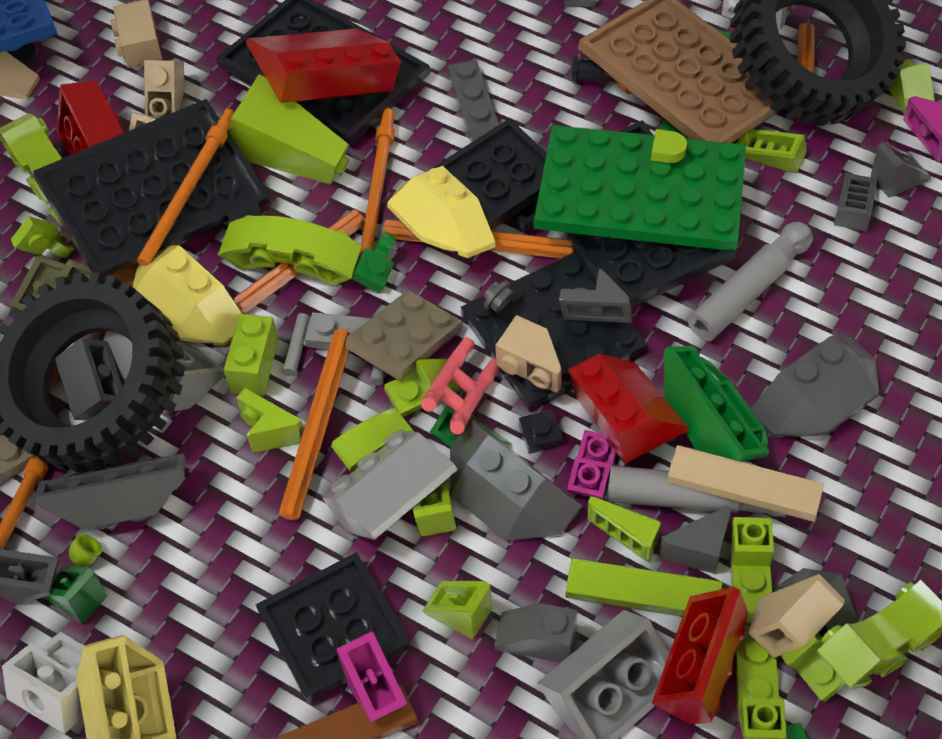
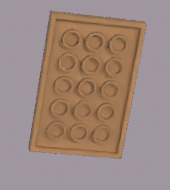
(679, 70)

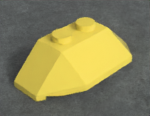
(443, 213)
(188, 297)
(123, 692)

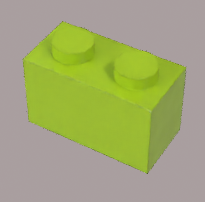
(251, 354)

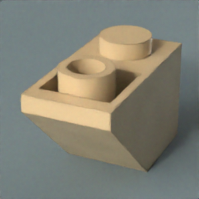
(163, 87)
(529, 353)
(794, 615)

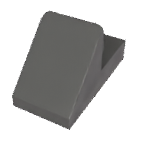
(603, 304)

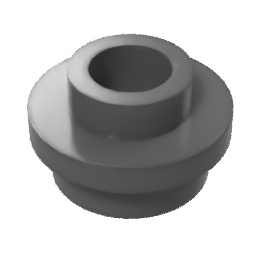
(498, 296)

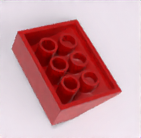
(325, 64)

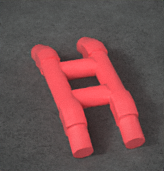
(475, 389)

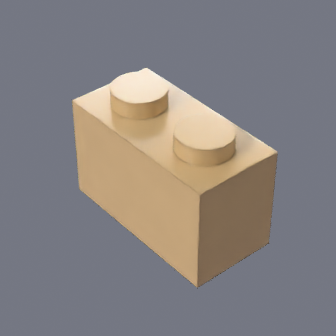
(136, 33)

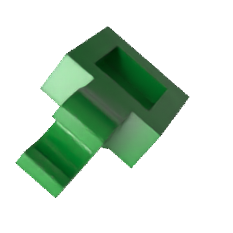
(373, 266)

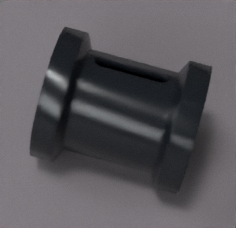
(586, 70)

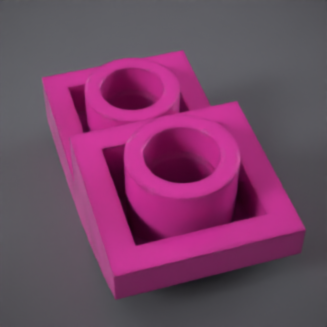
(592, 466)

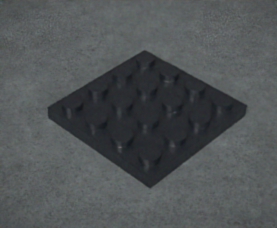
(574, 341)

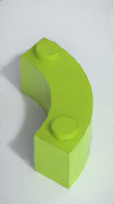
(30, 149)
(307, 246)
(883, 639)

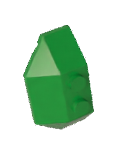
(711, 407)

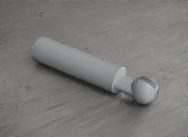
(749, 281)
(651, 488)

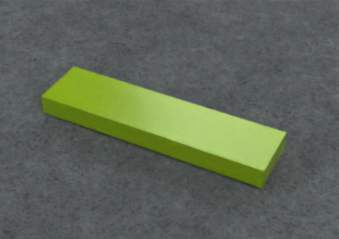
(634, 587)

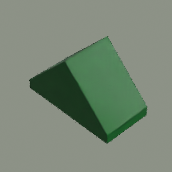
(76, 592)

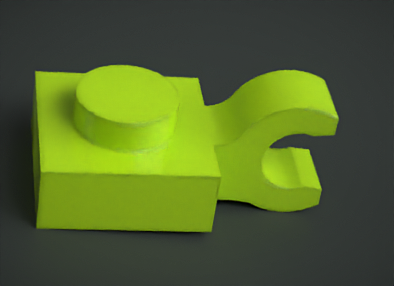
(38, 235)

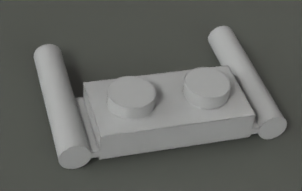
(317, 333)

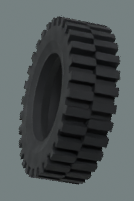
(871, 66)
(46, 331)

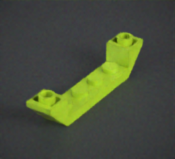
(758, 700)

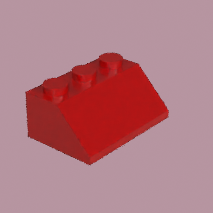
(85, 116)
(625, 405)
(702, 656)

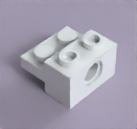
(46, 681)

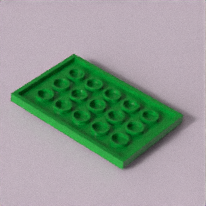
(612, 189)

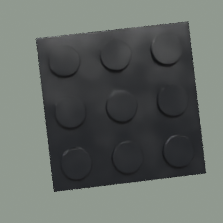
(500, 170)
(324, 614)

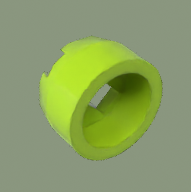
(84, 550)

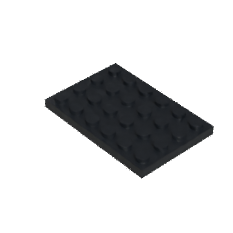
(344, 115)
(121, 187)
(645, 267)

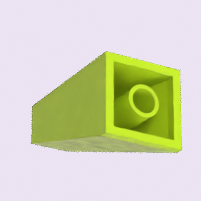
(286, 136)

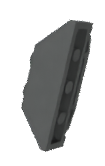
(819, 390)
(507, 489)
(113, 494)

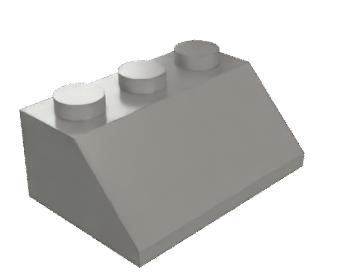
(199, 374)
(387, 484)
(608, 678)

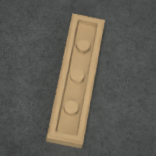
(745, 483)

